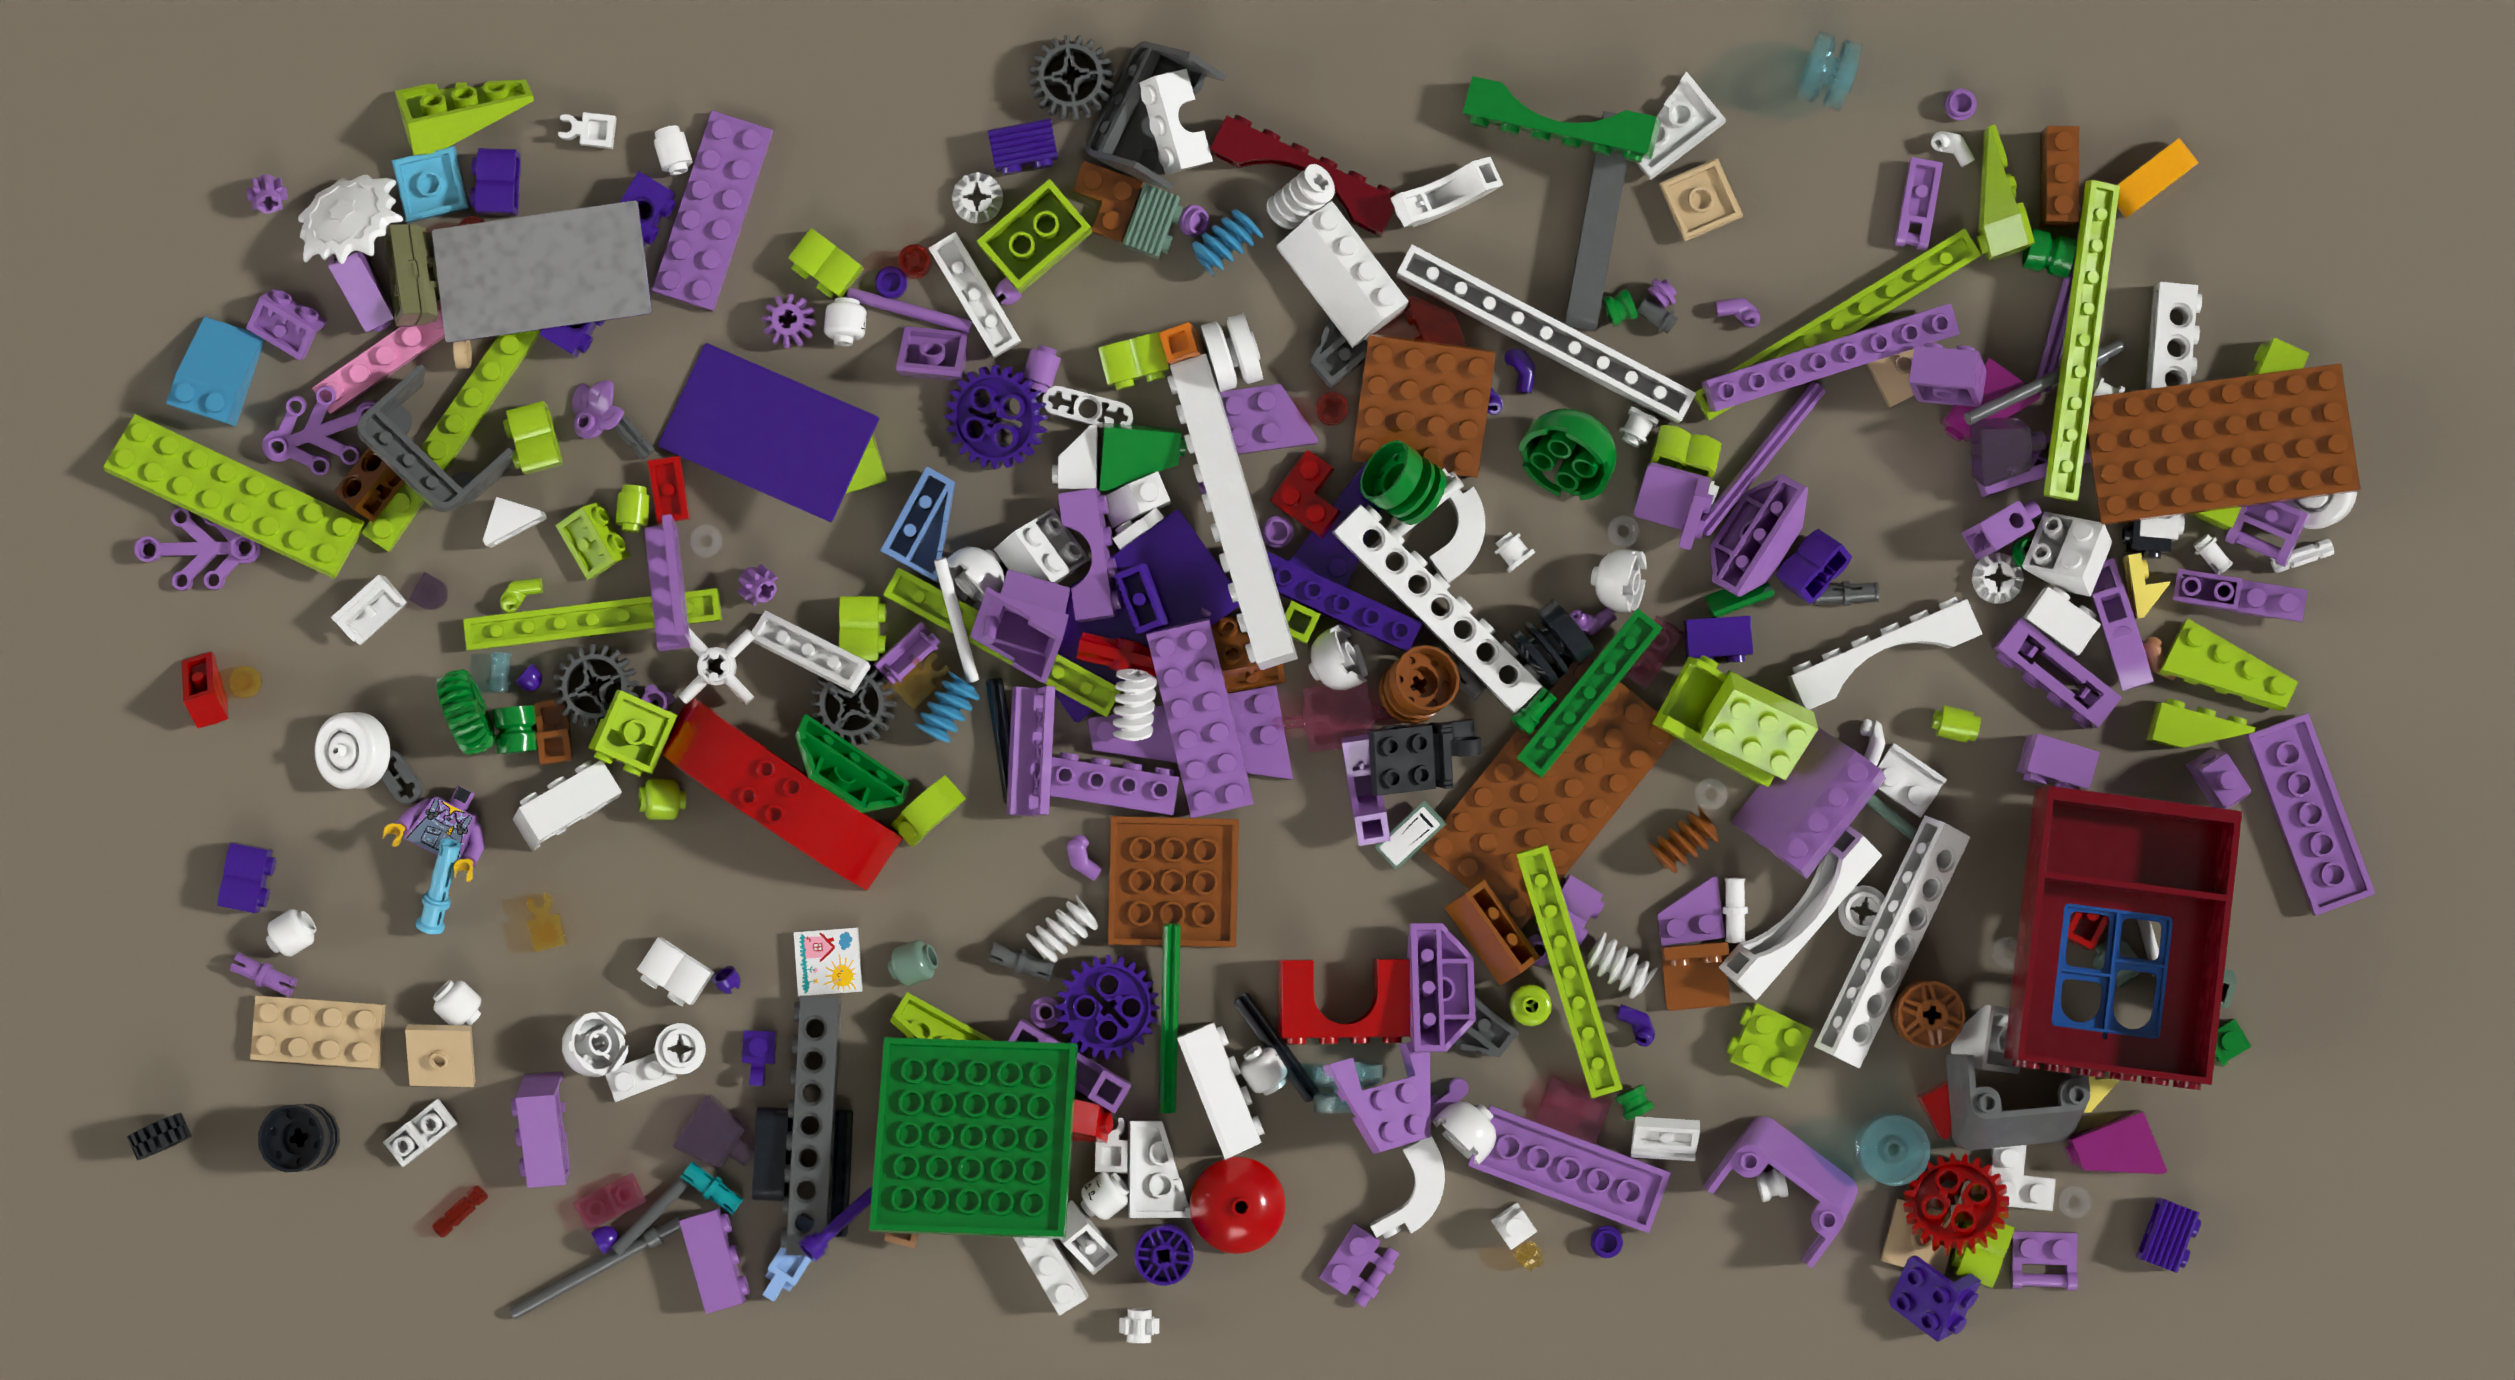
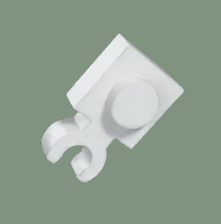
(594, 130)
(1129, 532)
(1113, 1155)

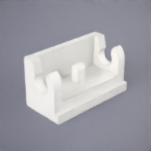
(369, 609)

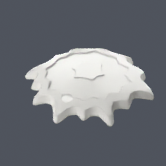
(348, 217)

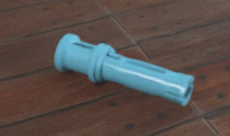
(436, 899)

